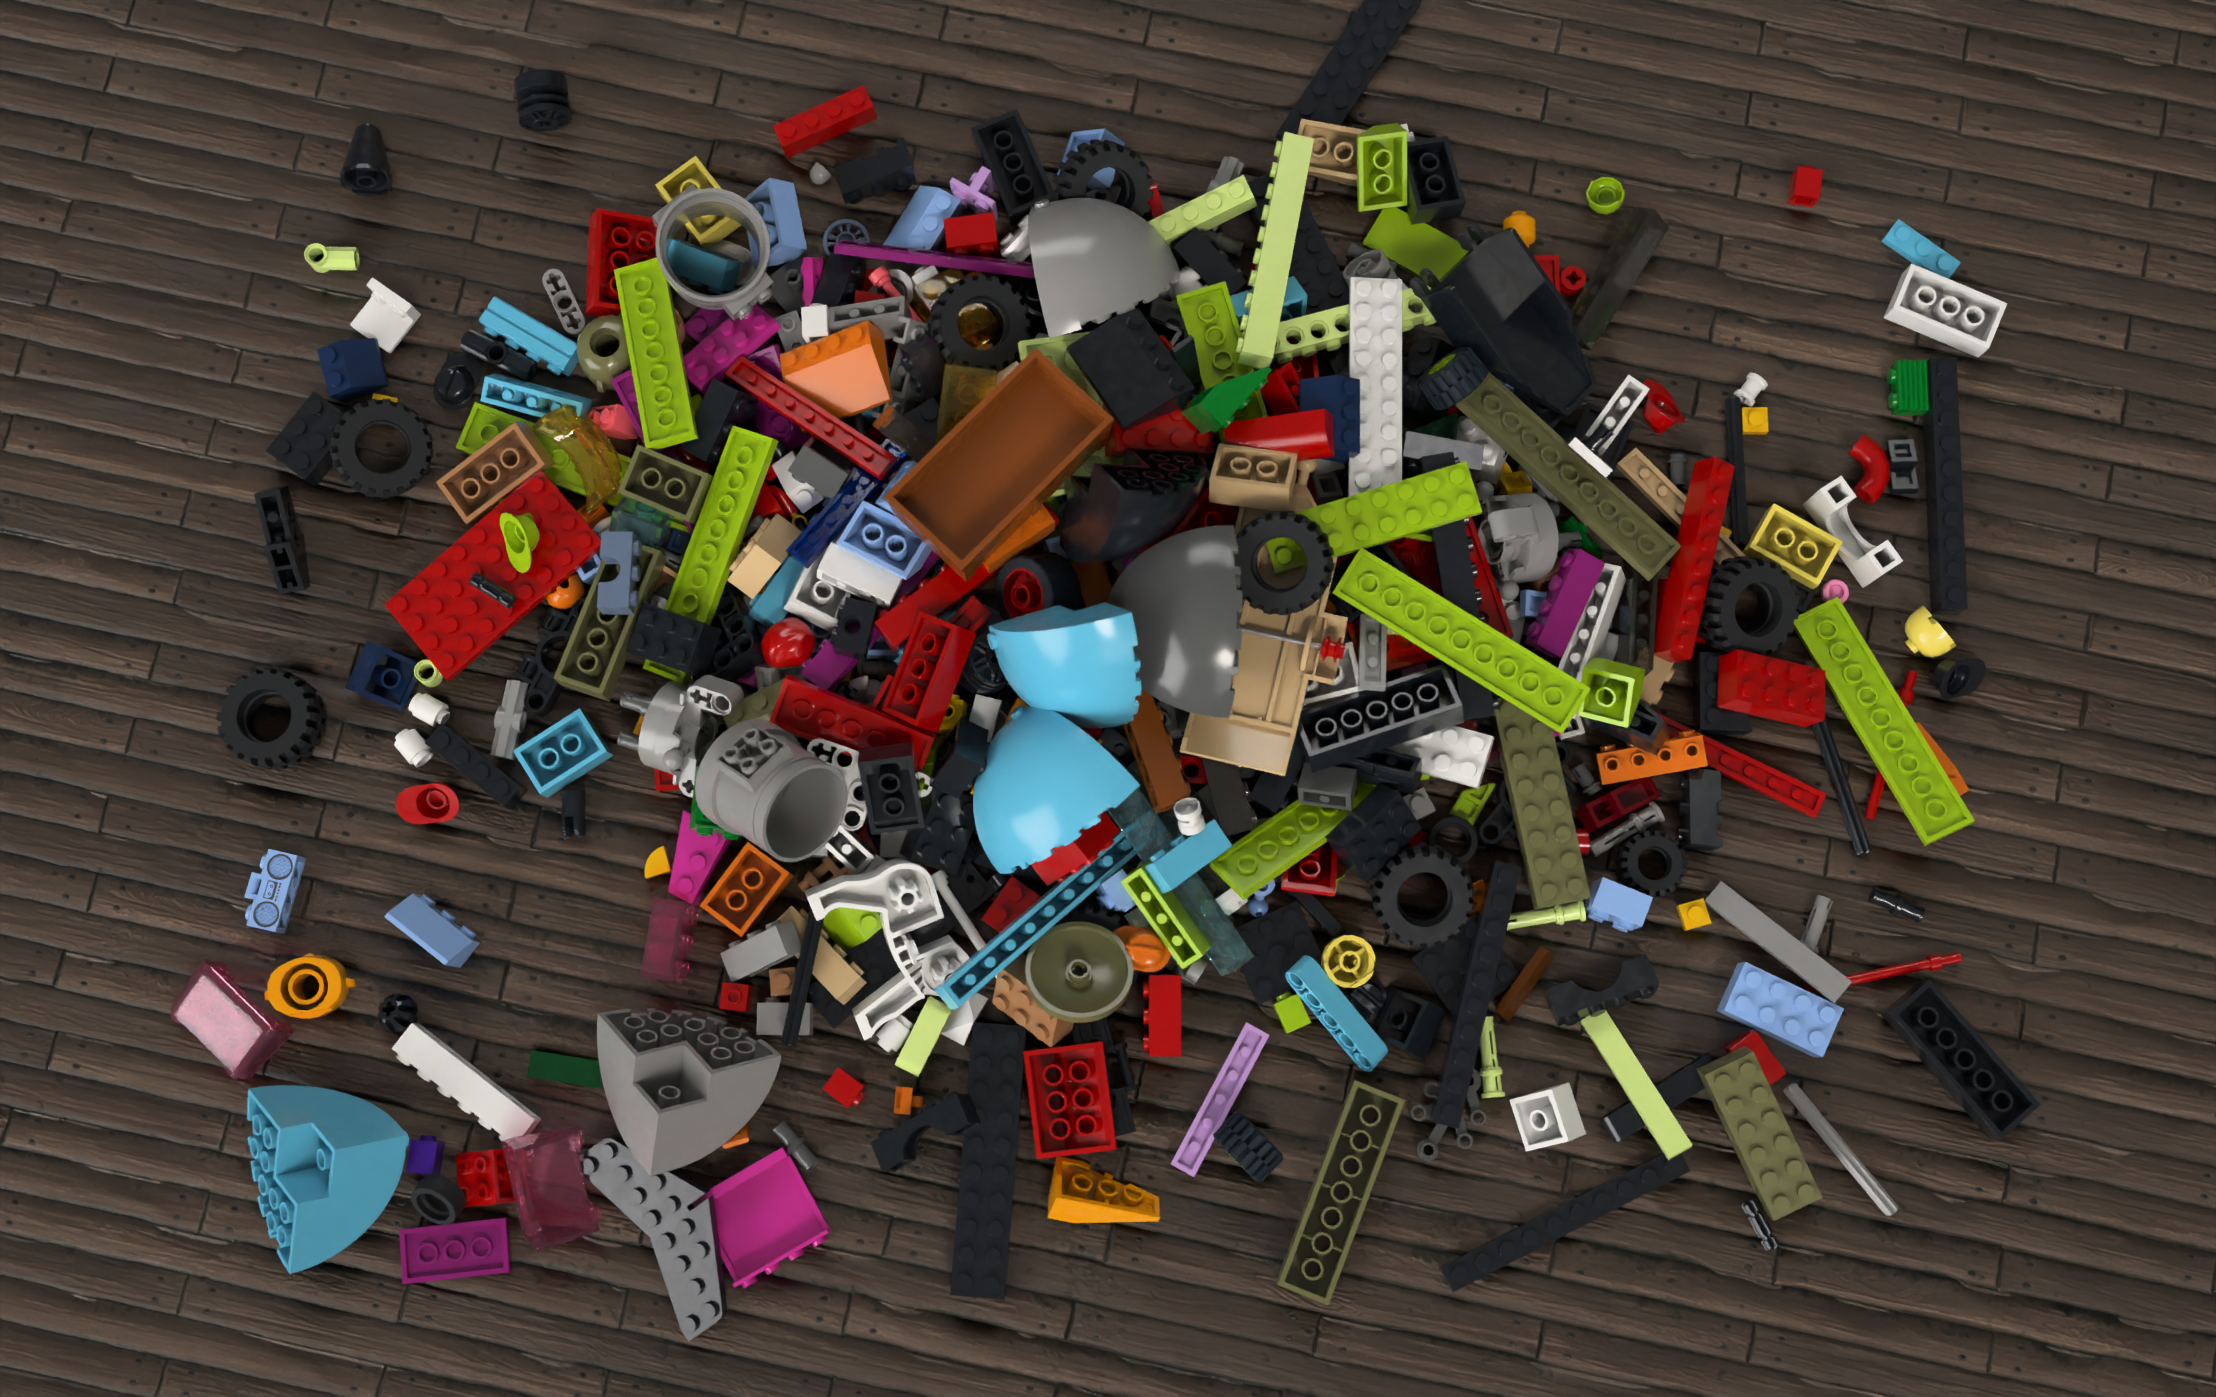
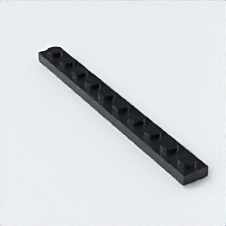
(1562, 1220)

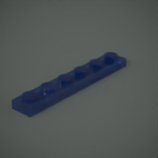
(840, 511)

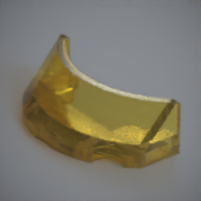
(588, 450)

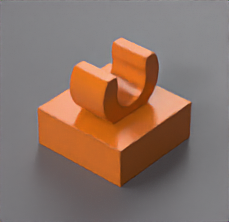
(905, 1100)

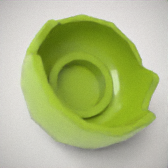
(1605, 195)

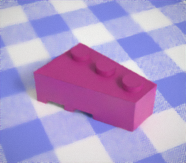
(695, 862)

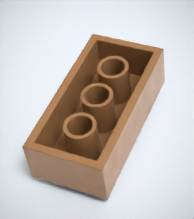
(494, 472)

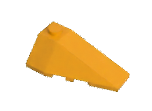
(1090, 1197)

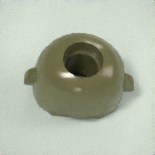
(591, 344)

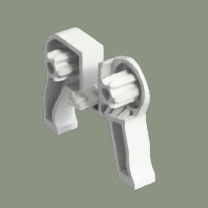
(906, 901)

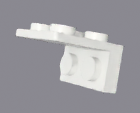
(385, 317)

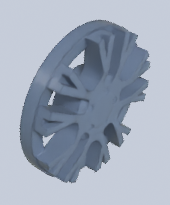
(846, 235)

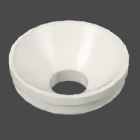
(1230, 901)

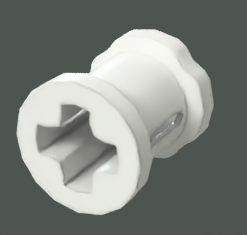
(1751, 389)

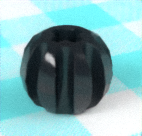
(1368, 997)
(397, 1012)

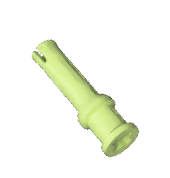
(1557, 914)
(1490, 1071)

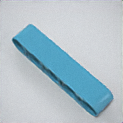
(1336, 1013)

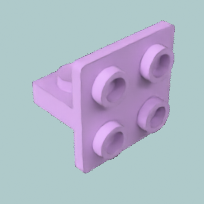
(977, 193)

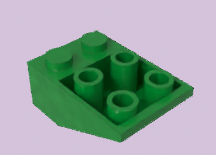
(1216, 405)

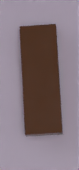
(1524, 983)

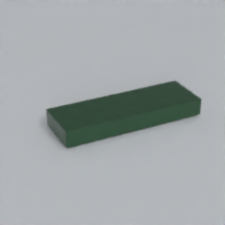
(565, 1069)

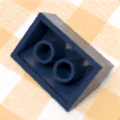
(1342, 399)

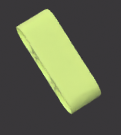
(923, 1036)

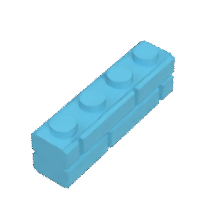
(530, 335)

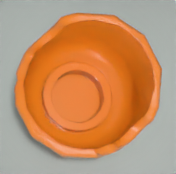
(566, 597)

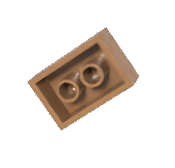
(1015, 1000)

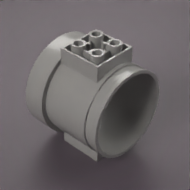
(714, 201)
(770, 790)

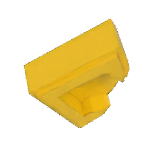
(657, 863)

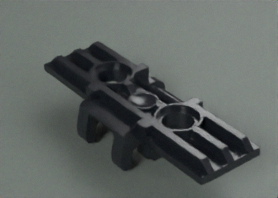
(1121, 1110)

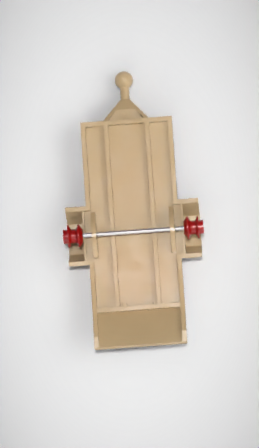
(1273, 664)

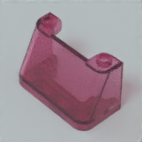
(227, 1020)
(550, 1187)

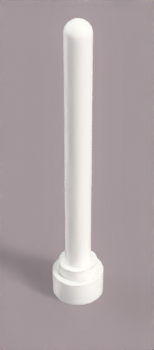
(940, 883)

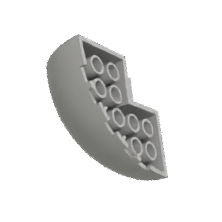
(1094, 261)
(680, 1082)

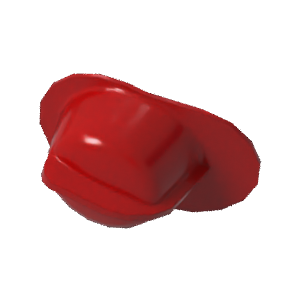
(1660, 408)
(427, 803)

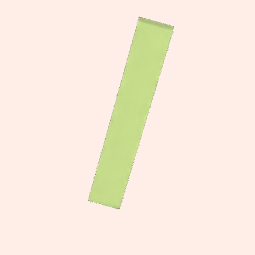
(1637, 1084)

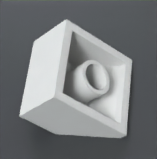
(1547, 1117)

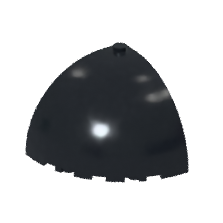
(1130, 504)

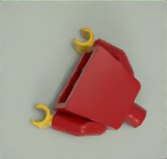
(773, 501)

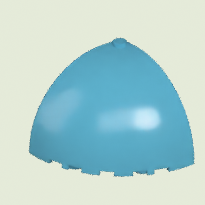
(1072, 662)
(1042, 788)
(321, 1168)

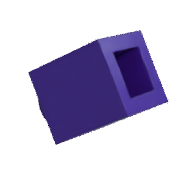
(425, 1155)

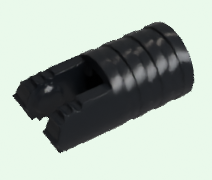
(573, 813)

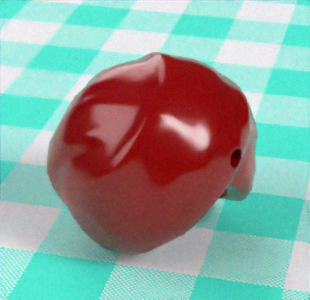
(788, 643)

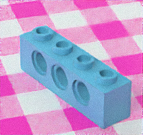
(530, 397)

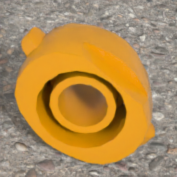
(287, 981)

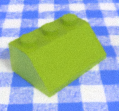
(1382, 167)

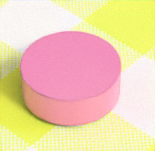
(1833, 589)

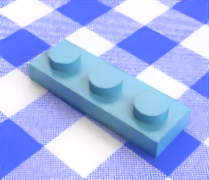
(1920, 250)

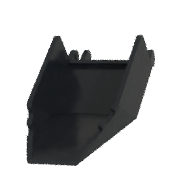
(1510, 318)

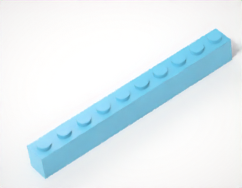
(1032, 924)

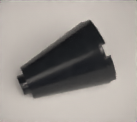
(366, 163)

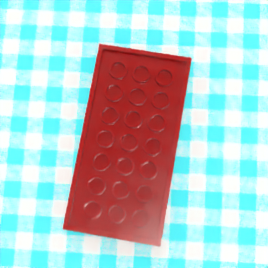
(460, 622)

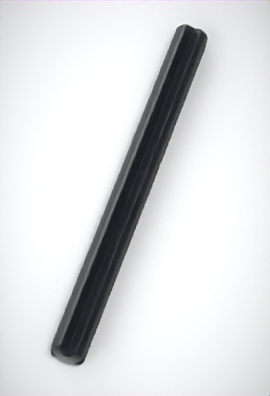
(1738, 483)
(1842, 787)
(802, 981)

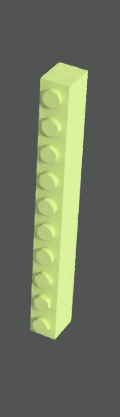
(1275, 251)

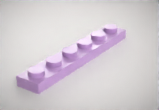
(1219, 1099)

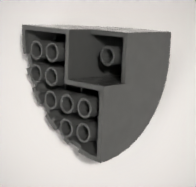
(1186, 618)

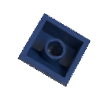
(352, 368)
(383, 676)

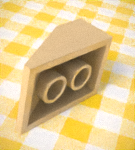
(1332, 151)

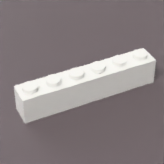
(1593, 623)
(465, 1083)

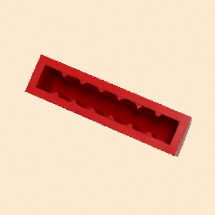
(1300, 432)

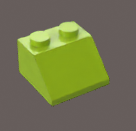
(1613, 691)
(851, 926)

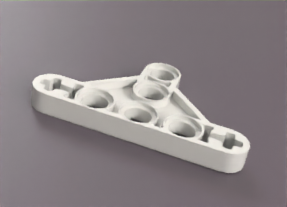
(852, 778)

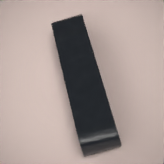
(1673, 1089)

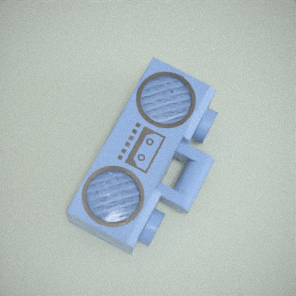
(277, 891)

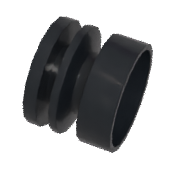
(542, 100)
(979, 673)

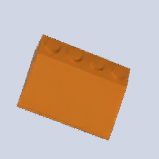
(841, 371)

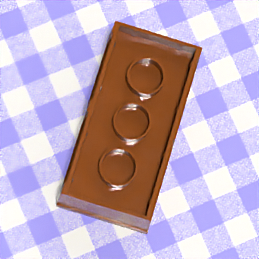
(1000, 464)

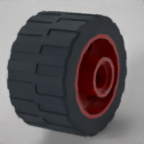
(1036, 583)

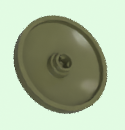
(1079, 972)

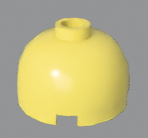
(1927, 634)
(1348, 961)

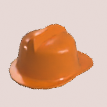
(1144, 948)

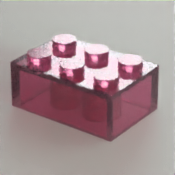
(669, 940)

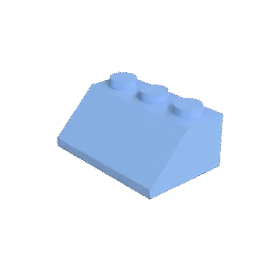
(780, 211)
(922, 220)
(884, 541)
(434, 929)

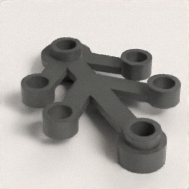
(1439, 1129)

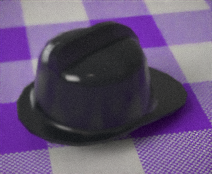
(457, 381)
(1957, 677)

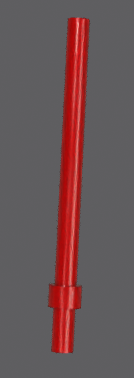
(1906, 696)
(1932, 962)

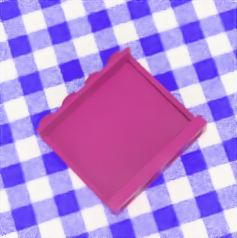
(765, 1217)

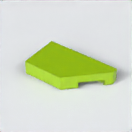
(1471, 802)

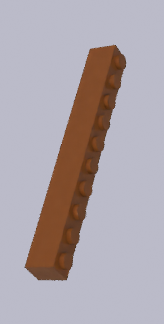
(1146, 732)

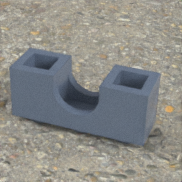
(620, 594)

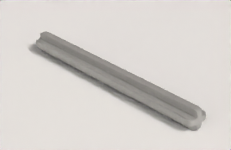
(1841, 1149)

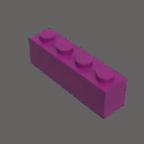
(1564, 602)

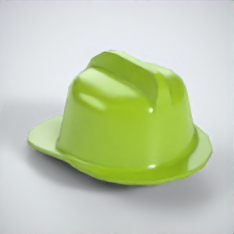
(520, 539)

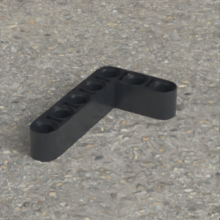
(745, 640)

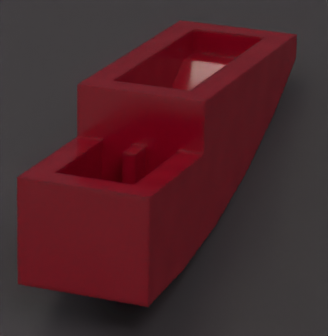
(1617, 803)

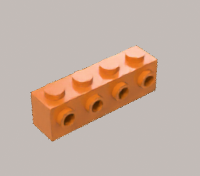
(1633, 763)

